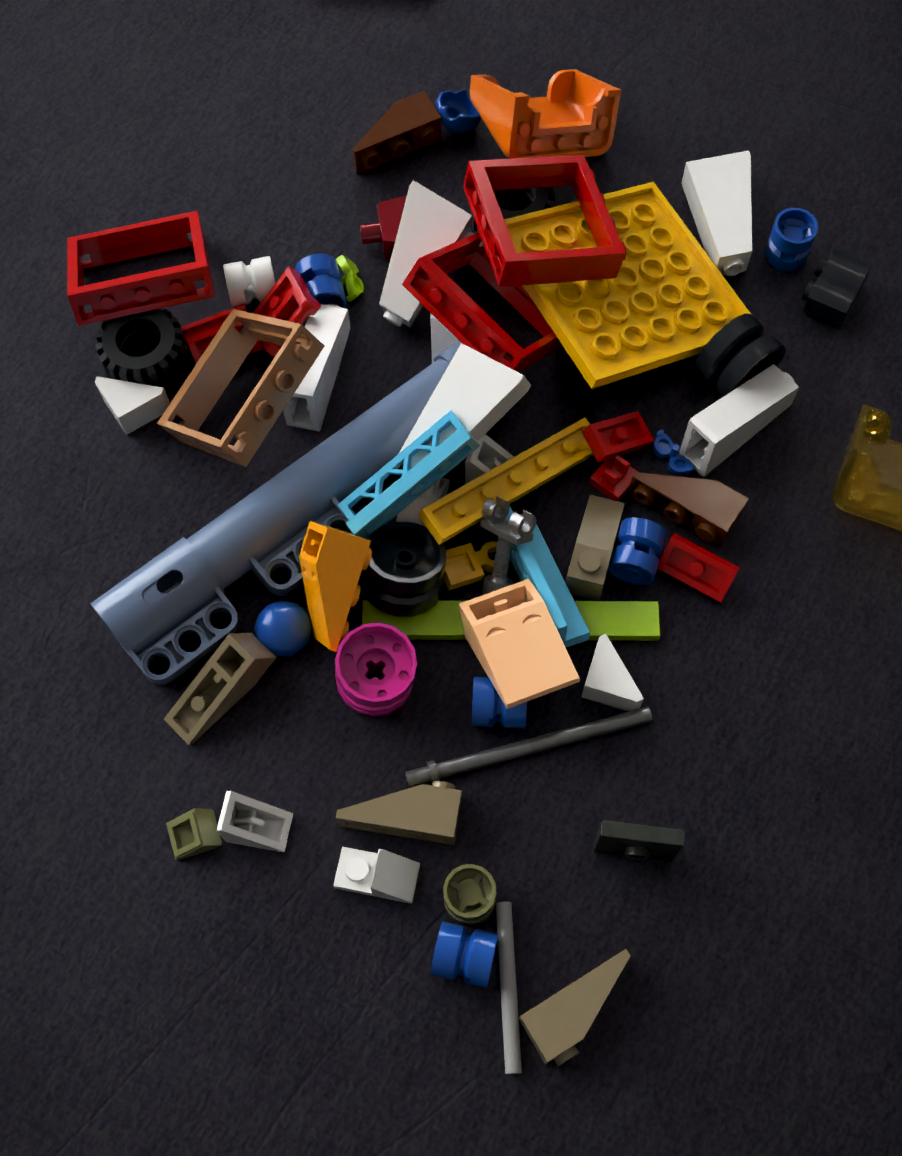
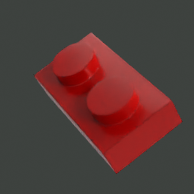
(617, 436)
(697, 567)

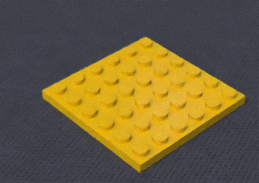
(657, 308)

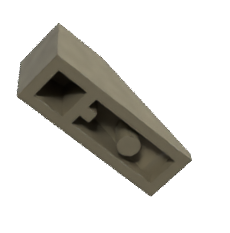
(594, 547)
(219, 685)
(413, 813)
(568, 1014)

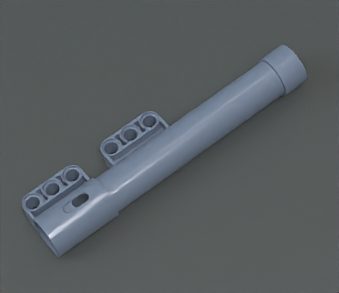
(257, 535)

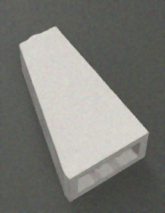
(722, 209)
(425, 226)
(477, 393)
(312, 396)
(736, 418)

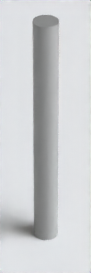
(508, 988)

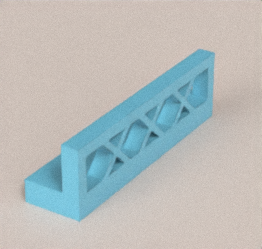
(413, 481)
(536, 563)

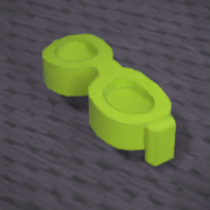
(353, 283)

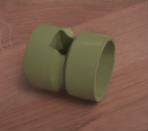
(469, 894)

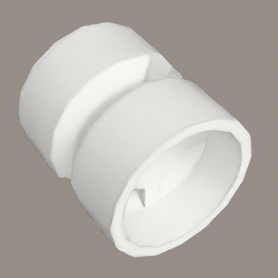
(249, 281)

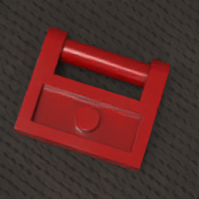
(283, 300)

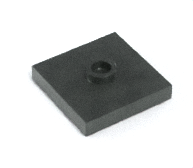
(638, 841)

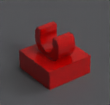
(613, 478)

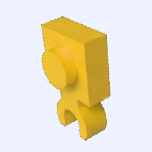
(467, 566)

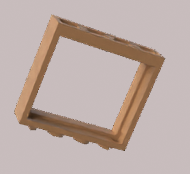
(218, 368)

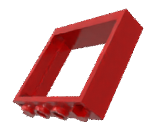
(542, 266)
(144, 290)
(464, 317)

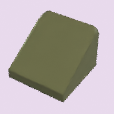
(193, 833)

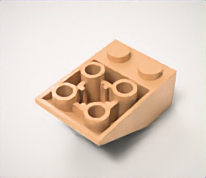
(517, 643)

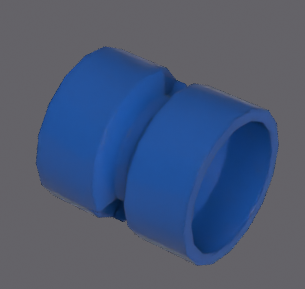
(791, 239)
(322, 278)
(637, 551)
(489, 707)
(464, 954)

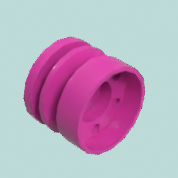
(375, 649)

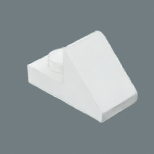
(377, 874)

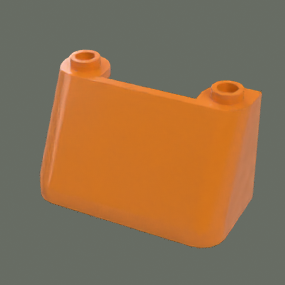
(570, 121)

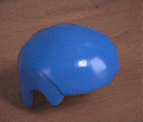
(457, 111)
(283, 628)

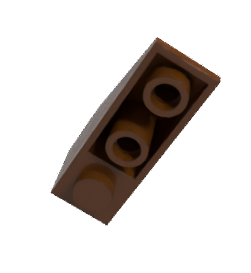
(402, 129)
(697, 503)

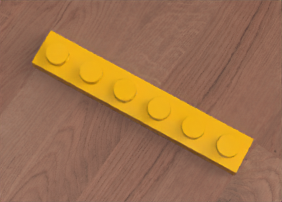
(507, 481)

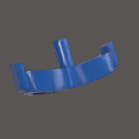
(664, 448)

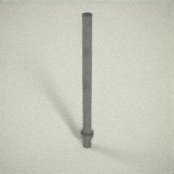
(435, 772)

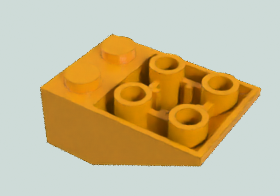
(330, 574)

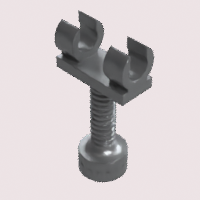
(515, 531)

